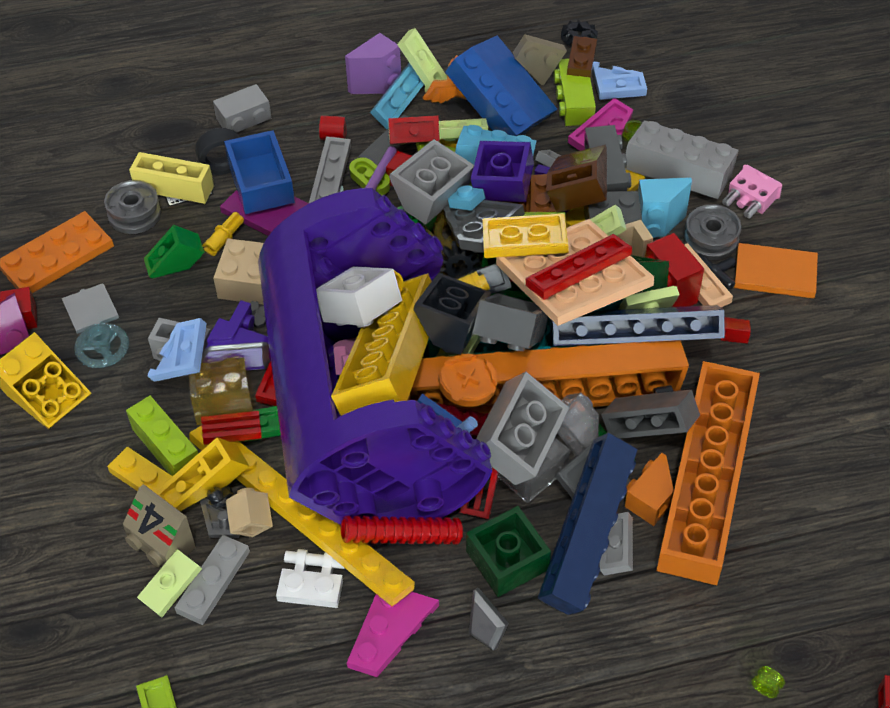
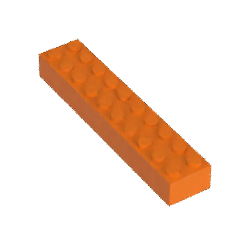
(594, 371)

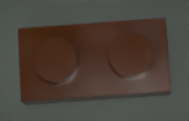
(582, 56)

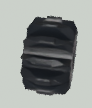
(455, 254)

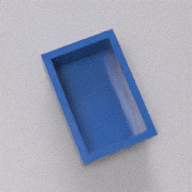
(259, 172)

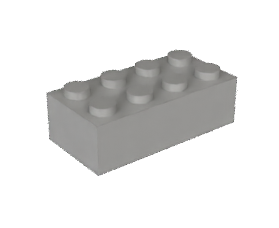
(675, 154)

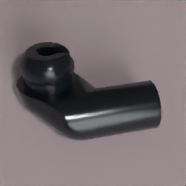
(218, 497)

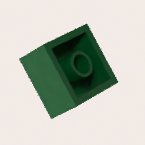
(508, 551)

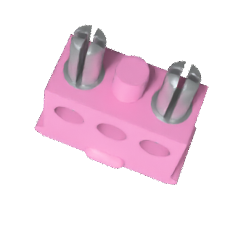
(753, 190)

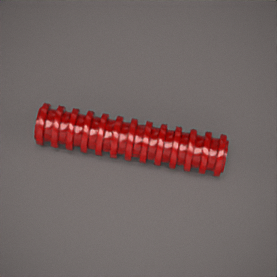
(401, 530)

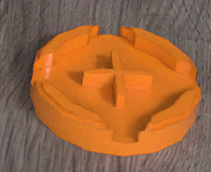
(468, 380)

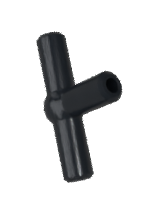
(720, 268)

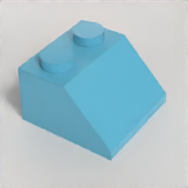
(663, 203)

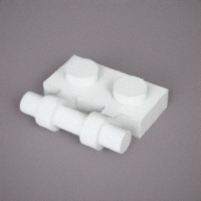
(310, 587)

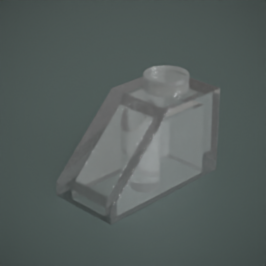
(580, 423)

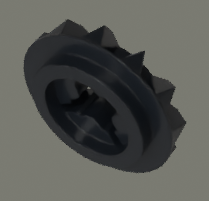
(570, 30)

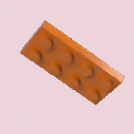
(55, 253)

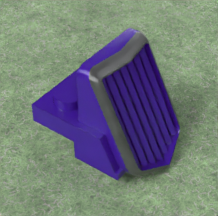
(238, 340)

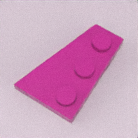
(611, 114)
(387, 630)

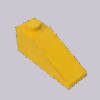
(212, 467)

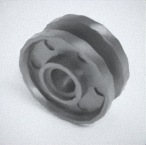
(132, 207)
(713, 231)

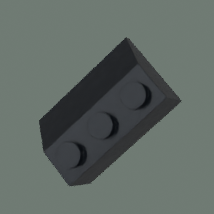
(449, 312)

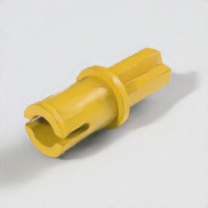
(222, 233)

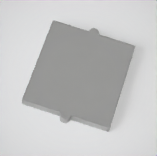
(90, 307)

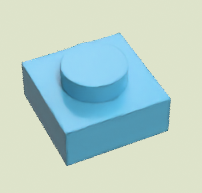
(466, 198)

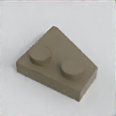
(539, 56)

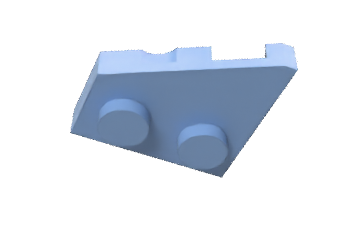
(618, 82)
(182, 352)

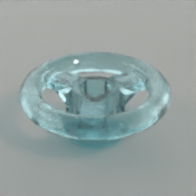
(99, 339)

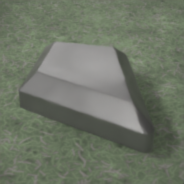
(216, 520)
(486, 621)

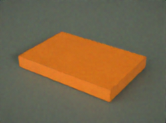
(776, 270)

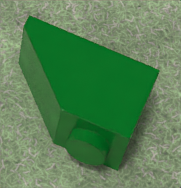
(174, 252)

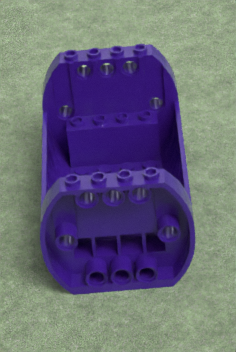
(382, 455)

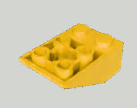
(40, 381)

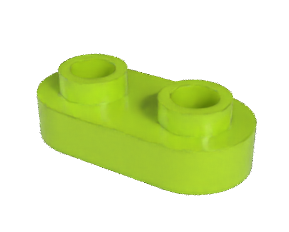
(367, 167)

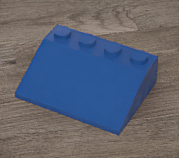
(500, 88)

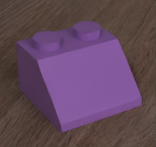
(373, 66)

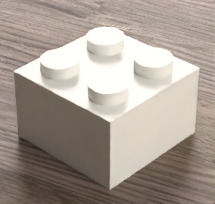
(358, 296)

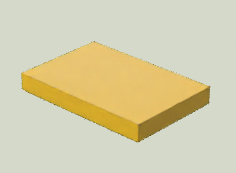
(525, 235)

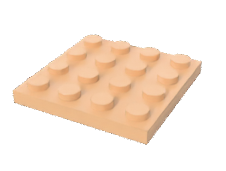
(587, 295)

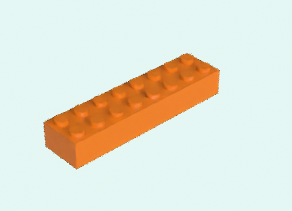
(709, 475)

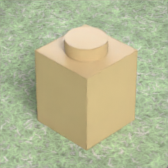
(248, 512)

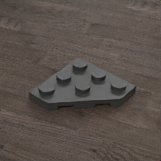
(468, 224)

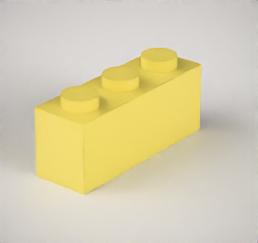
(174, 177)

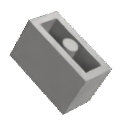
(242, 109)

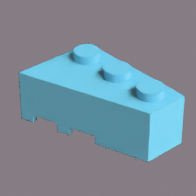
(471, 136)

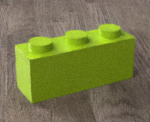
(575, 95)
(161, 435)

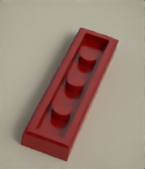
(578, 266)

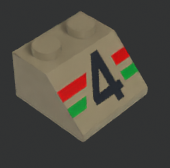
(157, 527)

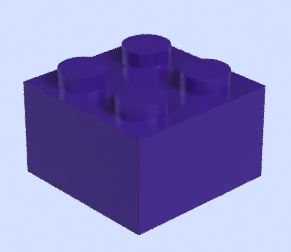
(503, 170)

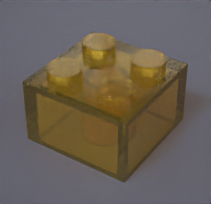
(220, 389)

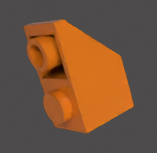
(652, 492)

